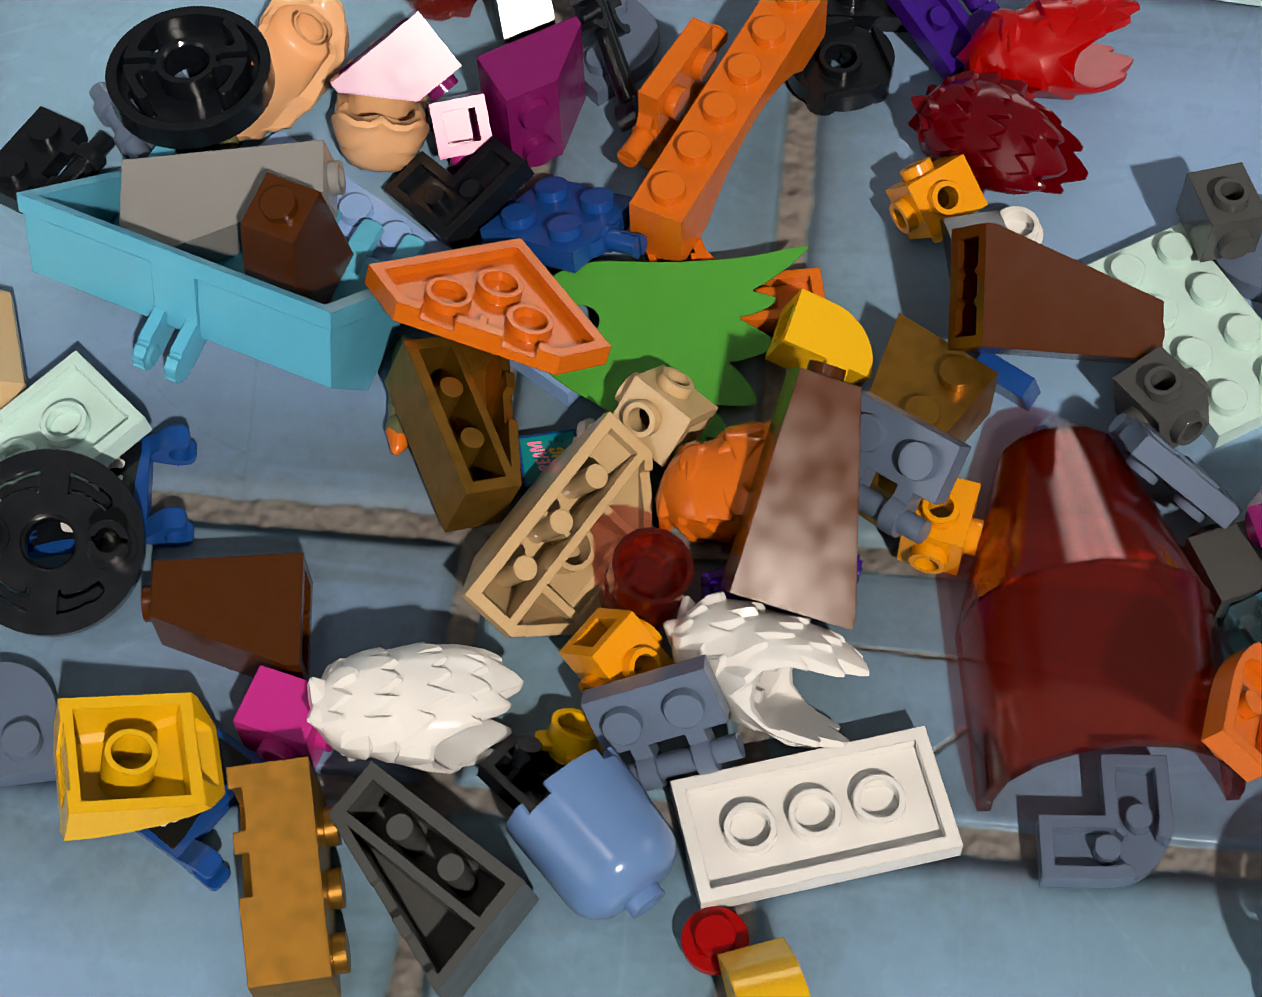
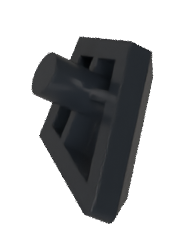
(518, 771)

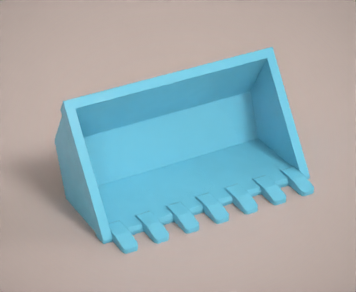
(80, 244)

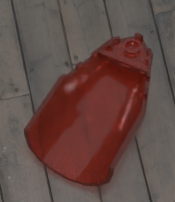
(1080, 615)

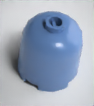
(597, 838)

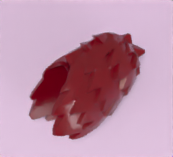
(1001, 132)

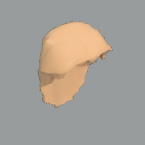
(306, 50)
(379, 131)

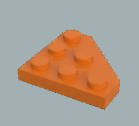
(493, 301)

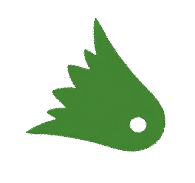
(676, 318)

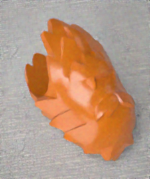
(710, 482)

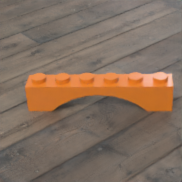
(688, 175)

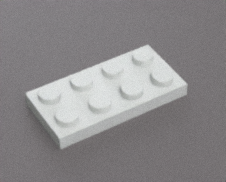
(814, 818)

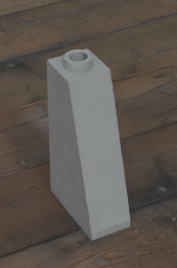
(203, 196)

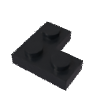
(462, 202)

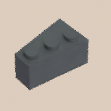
(434, 880)

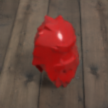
(1053, 46)

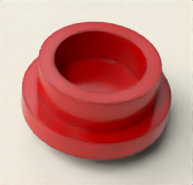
(712, 933)

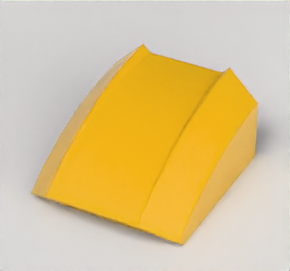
(133, 762)

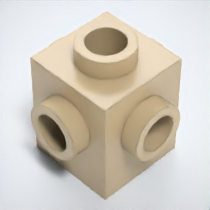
(663, 410)

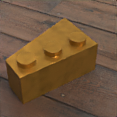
(931, 384)
(459, 427)
(288, 881)

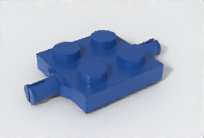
(567, 223)

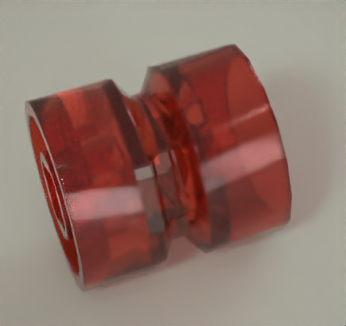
(648, 575)

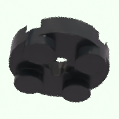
(849, 88)

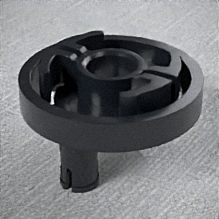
(222, 86)
(107, 544)

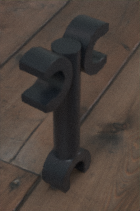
(602, 20)

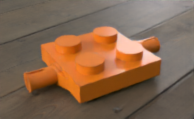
(672, 91)

